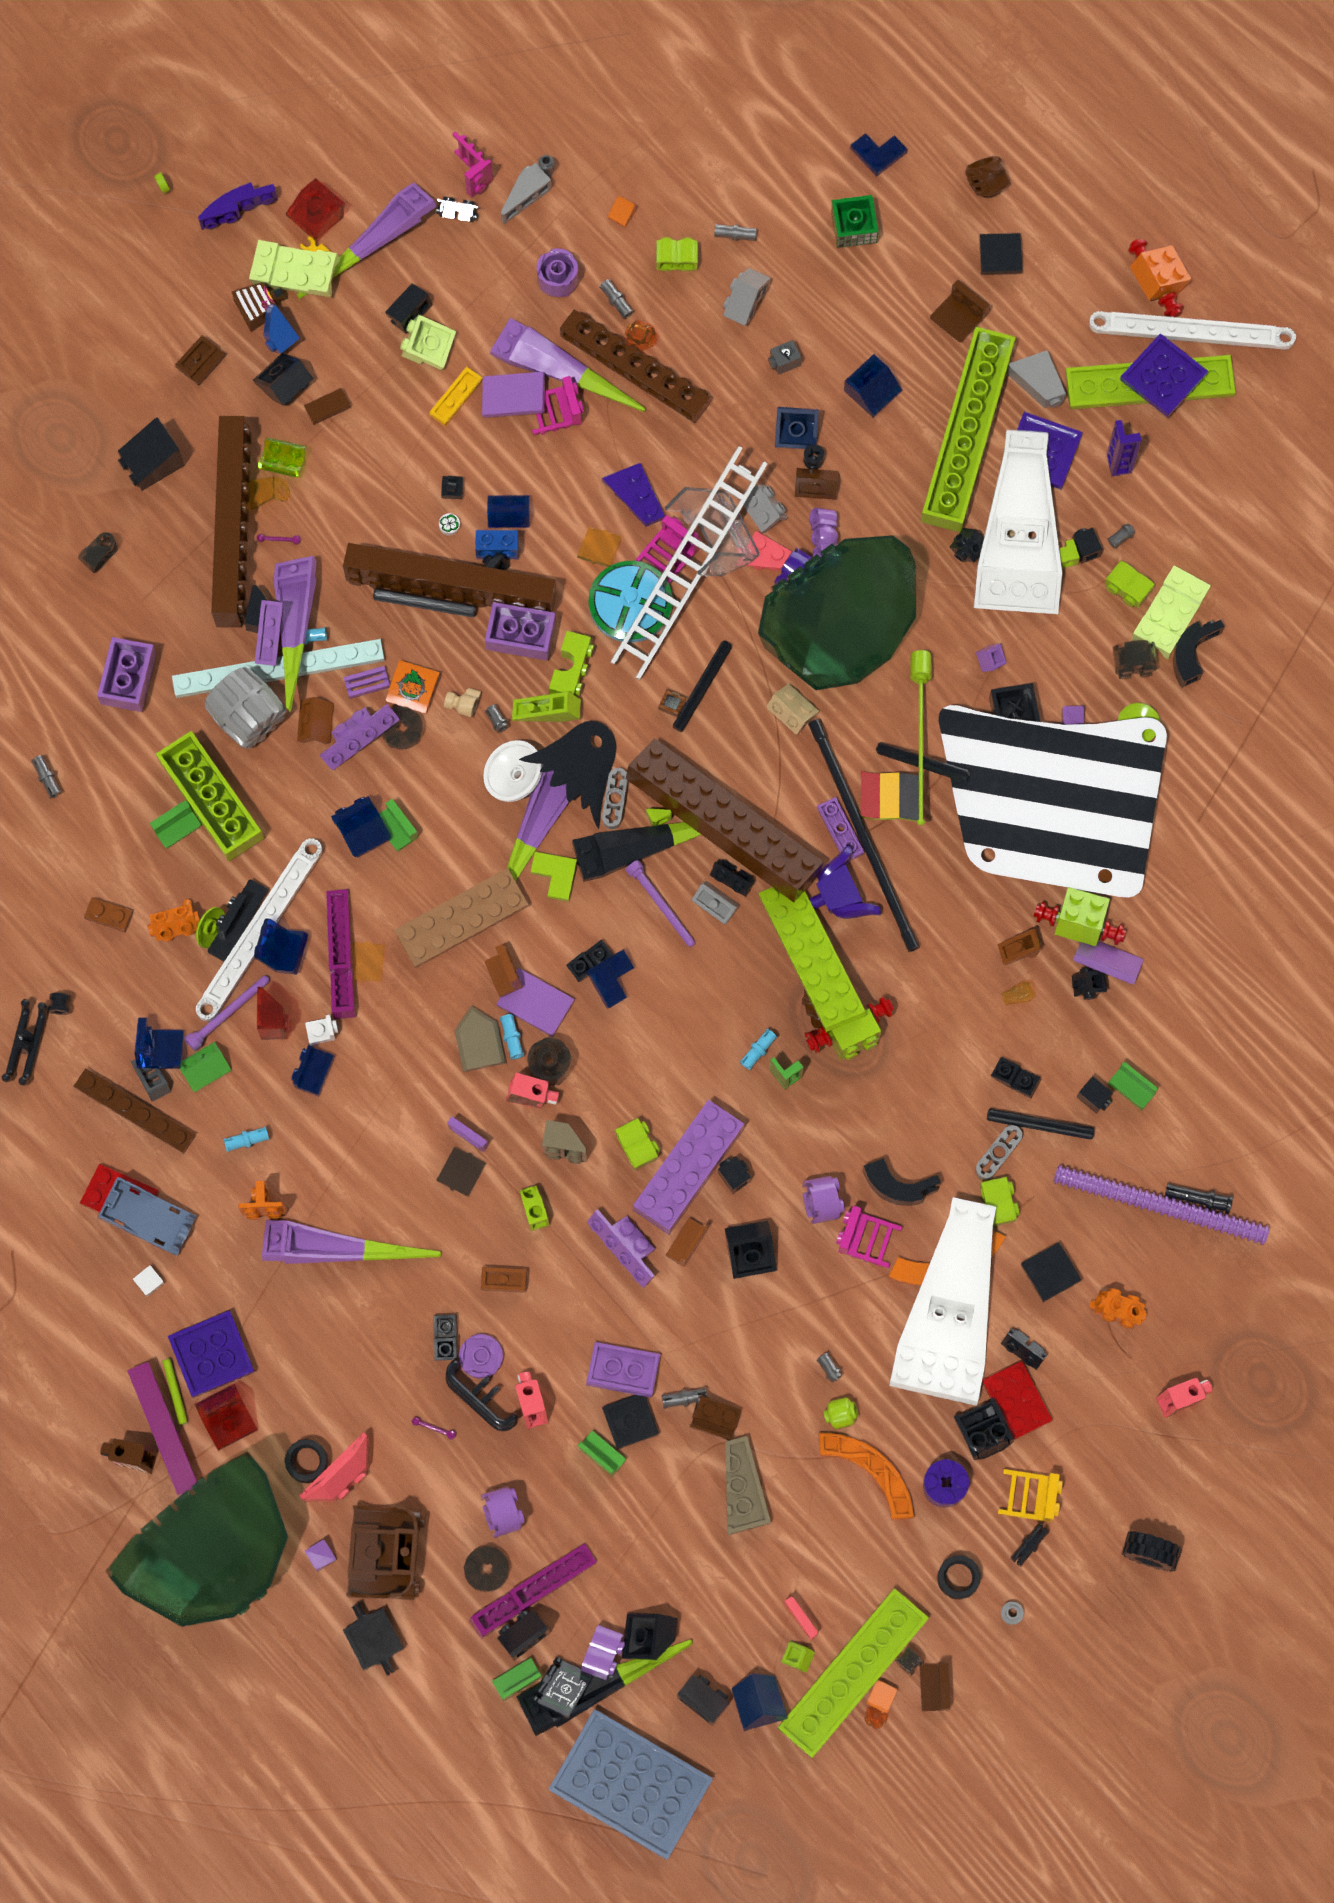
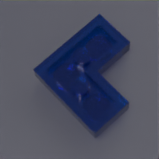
(877, 157)
(605, 977)

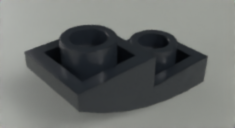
(589, 959)
(1015, 1077)
(445, 1337)

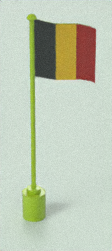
(899, 794)

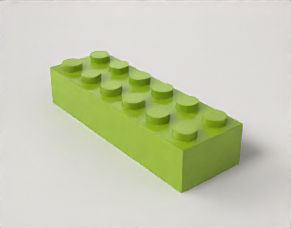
(209, 796)

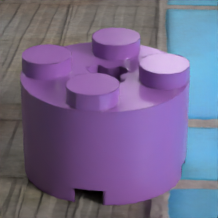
(557, 273)
(822, 1199)
(502, 1512)

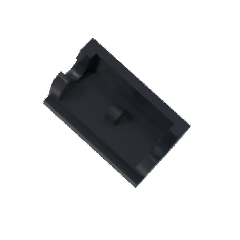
(408, 306)

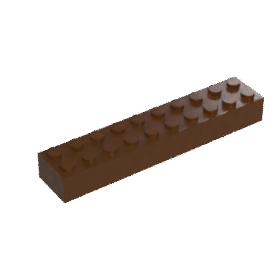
(230, 522)
(446, 579)
(724, 820)

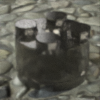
(1135, 658)
(541, 1053)

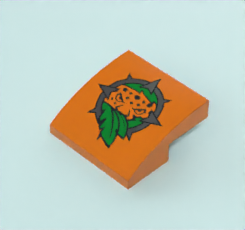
(412, 686)

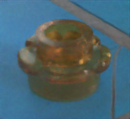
(875, 1723)

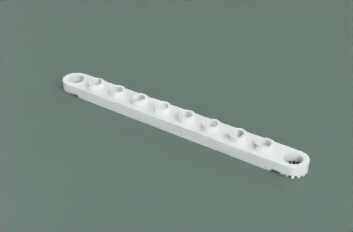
(1192, 330)
(271, 908)

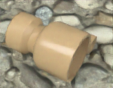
(464, 704)

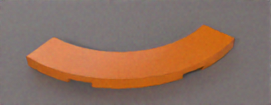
(914, 1273)
(876, 1465)

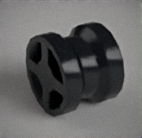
(811, 461)
(59, 1003)

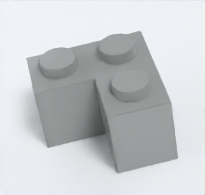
(745, 294)

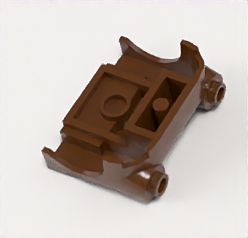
(384, 1553)

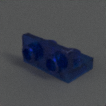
(508, 511)
(312, 1070)

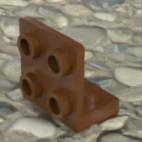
(960, 312)

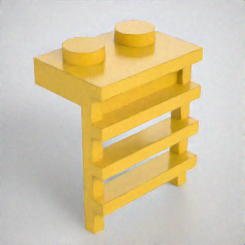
(1046, 1495)

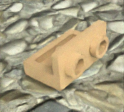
(792, 708)

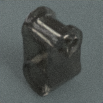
(97, 554)

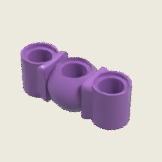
(823, 524)

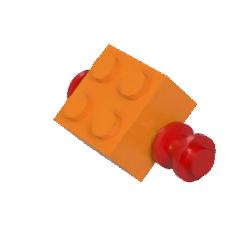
(1160, 275)

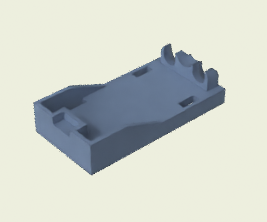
(146, 1216)

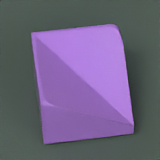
(991, 657)
(1072, 715)
(320, 1555)

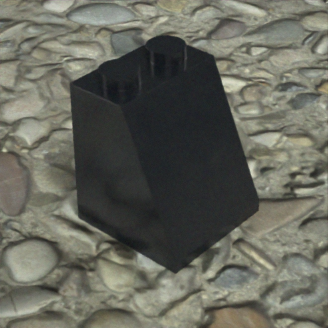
(150, 455)

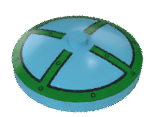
(620, 595)

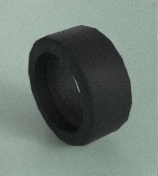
(297, 1446)
(972, 1566)

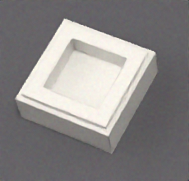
(148, 1281)

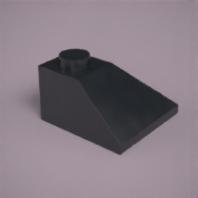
(648, 1635)

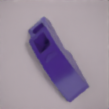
(227, 206)

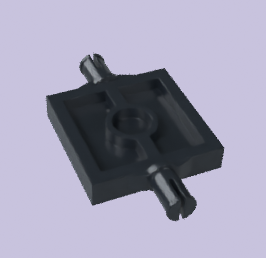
(373, 1639)

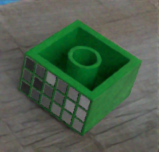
(854, 221)

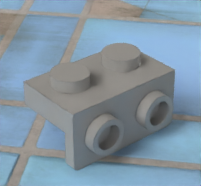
(764, 507)

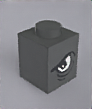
(784, 357)

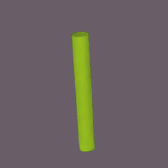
(174, 1390)

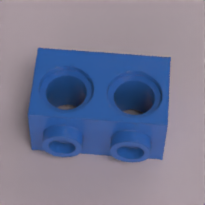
(501, 541)

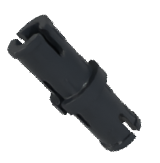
(1029, 1545)

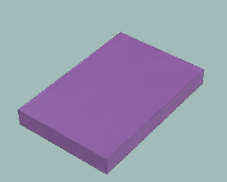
(513, 394)
(1109, 961)
(537, 1004)
(623, 1369)

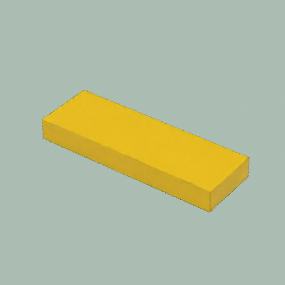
(456, 396)

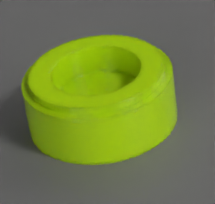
(162, 183)

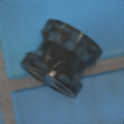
(909, 1661)

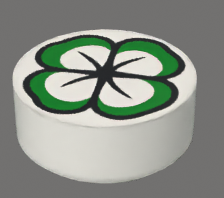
(449, 524)

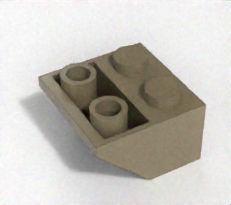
(562, 1142)

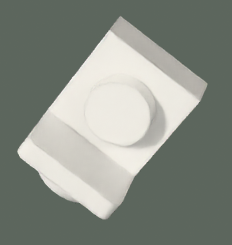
(321, 1030)

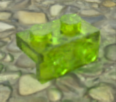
(282, 457)

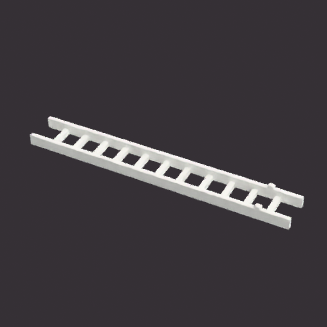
(732, 515)

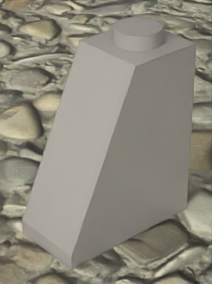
(1039, 379)

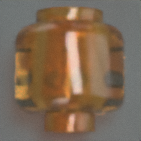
(641, 334)

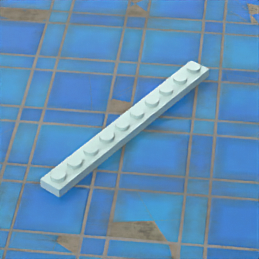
(311, 663)

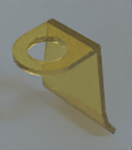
(264, 490)

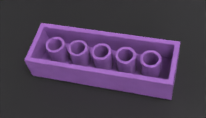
(688, 1167)

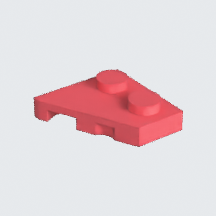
(770, 553)

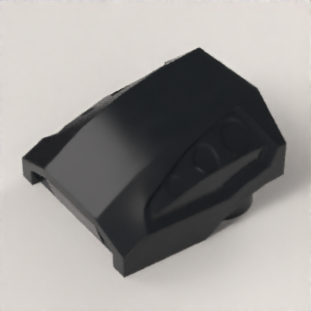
(987, 1425)

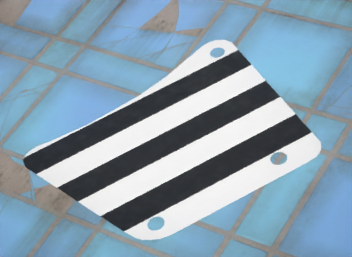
(1056, 797)

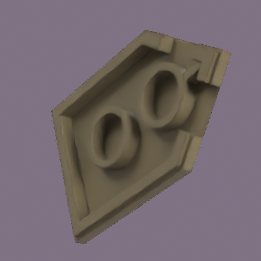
(478, 1041)

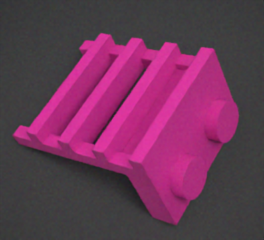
(480, 171)
(569, 407)
(671, 535)
(851, 1237)

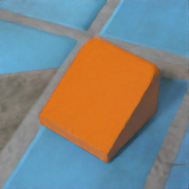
(622, 211)
(882, 1696)

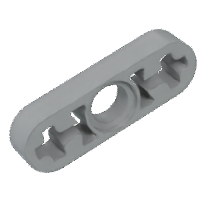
(618, 813)
(993, 1168)

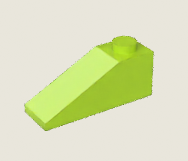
(547, 708)

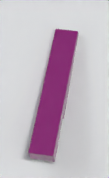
(340, 954)
(162, 1427)
(532, 1591)

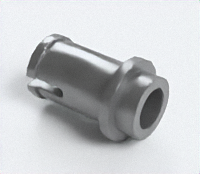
(546, 164)
(1121, 535)
(499, 723)
(829, 1367)

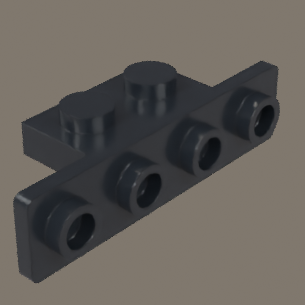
(236, 919)

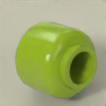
(841, 1413)

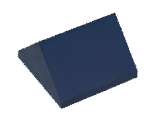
(796, 427)
(758, 1701)

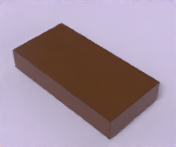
(327, 406)

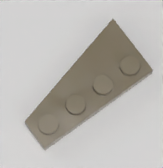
(744, 1493)

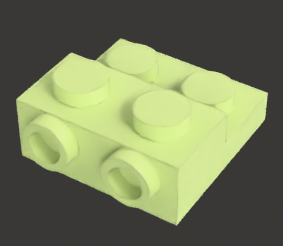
(427, 342)

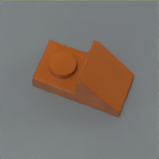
(1019, 947)

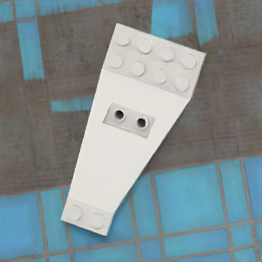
(1018, 569)
(941, 1352)

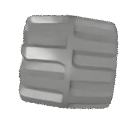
(245, 707)

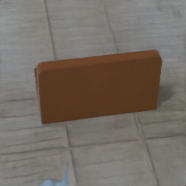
(816, 483)
(935, 1687)

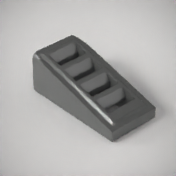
(156, 1088)

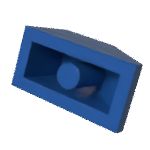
(278, 331)

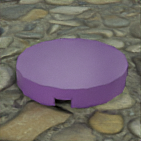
(480, 1356)

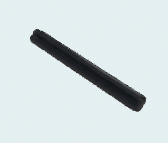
(424, 602)
(702, 686)
(928, 763)
(1040, 1124)

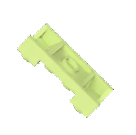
(293, 268)
(1171, 611)

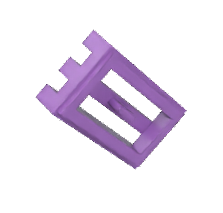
(373, 672)
(467, 1134)

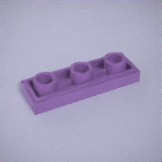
(833, 818)

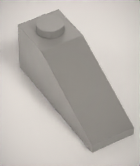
(528, 188)

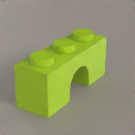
(577, 649)

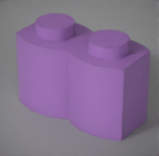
(602, 1652)

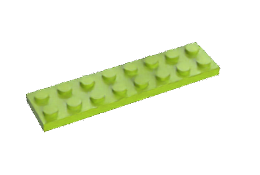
(1102, 384)
(813, 959)
(853, 1673)

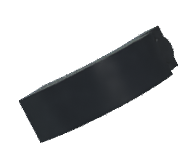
(1184, 661)
(894, 1191)

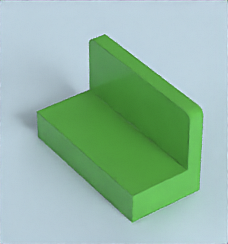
(175, 824)
(398, 825)
(204, 1067)
(788, 1076)
(1133, 1086)
(601, 1453)
(517, 1679)

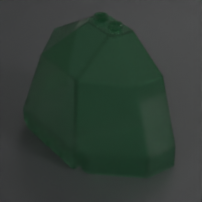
(842, 611)
(210, 1551)

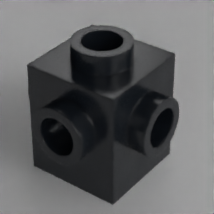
(967, 545)
(1088, 983)

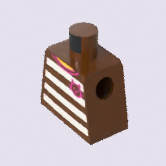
(253, 303)
(130, 1455)

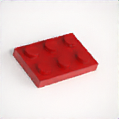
(101, 1185)
(1017, 1400)

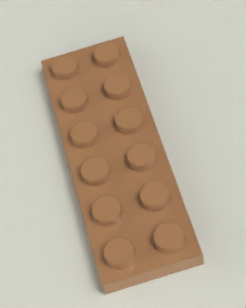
(461, 918)

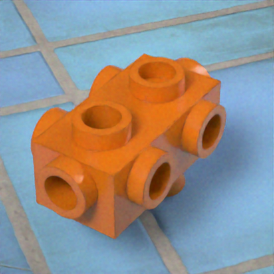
(174, 922)
(1119, 1308)

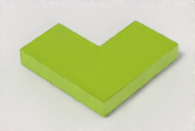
(559, 869)

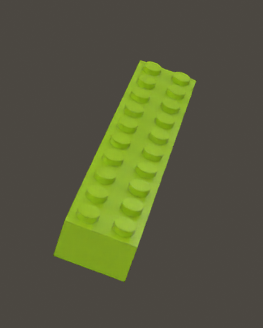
(968, 429)

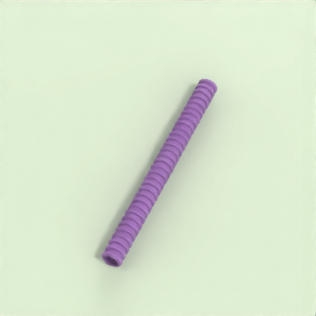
(1161, 1205)

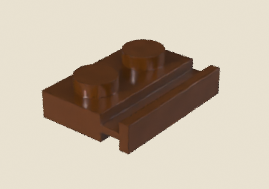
(200, 360)
(715, 1418)

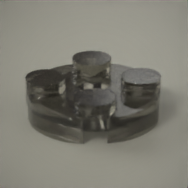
(410, 736)
(500, 1569)

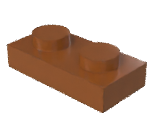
(108, 914)
(503, 1279)

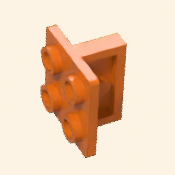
(261, 1204)

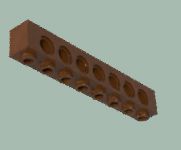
(690, 409)

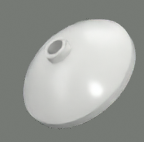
(504, 768)

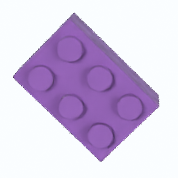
(520, 631)
(126, 674)

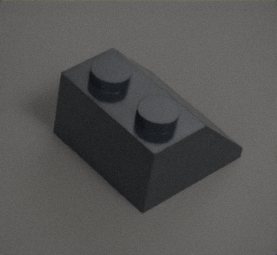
(283, 379)
(750, 1249)
(523, 1634)
(702, 1699)

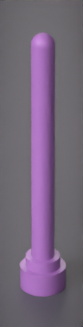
(636, 871)
(194, 1040)

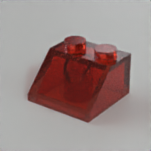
(316, 209)
(271, 1017)
(226, 1417)

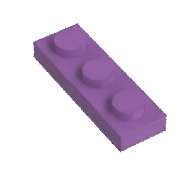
(268, 632)

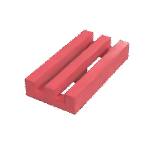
(801, 1618)

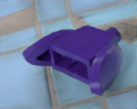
(839, 890)

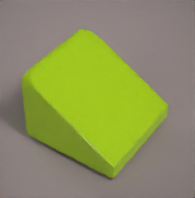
(658, 816)
(798, 1656)

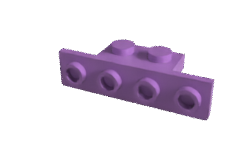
(357, 733)
(626, 1244)

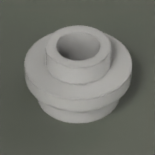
(1012, 1620)

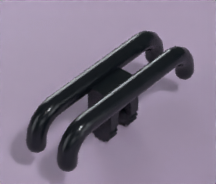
(26, 1043)
(476, 1404)

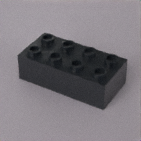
(1015, 702)

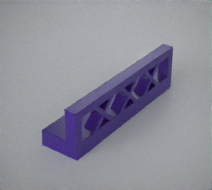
(1122, 450)

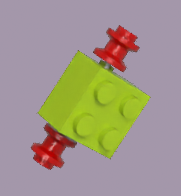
(1081, 918)
(854, 1036)

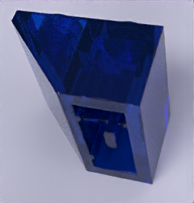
(872, 386)

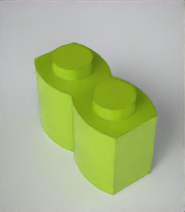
(676, 255)
(1129, 584)
(637, 1144)
(998, 1194)

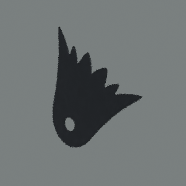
(580, 764)

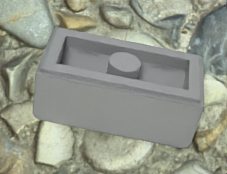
(715, 902)

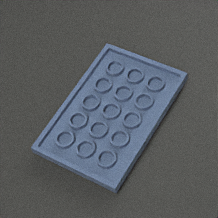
(630, 1784)

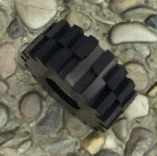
(1151, 1551)

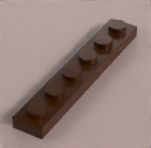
(134, 1111)

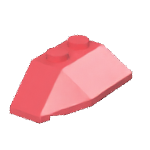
(340, 1475)

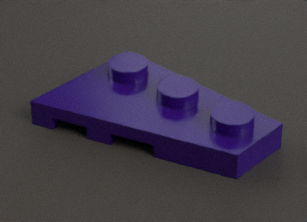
(636, 492)

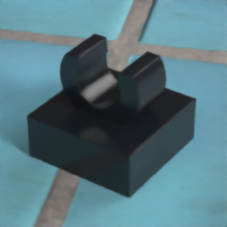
(452, 487)
(497, 562)

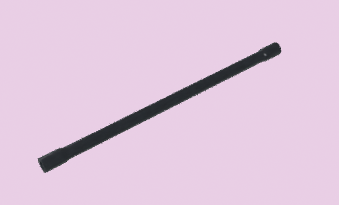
(906, 932)

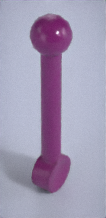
(296, 539)
(450, 1434)

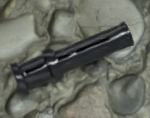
(1210, 1199)

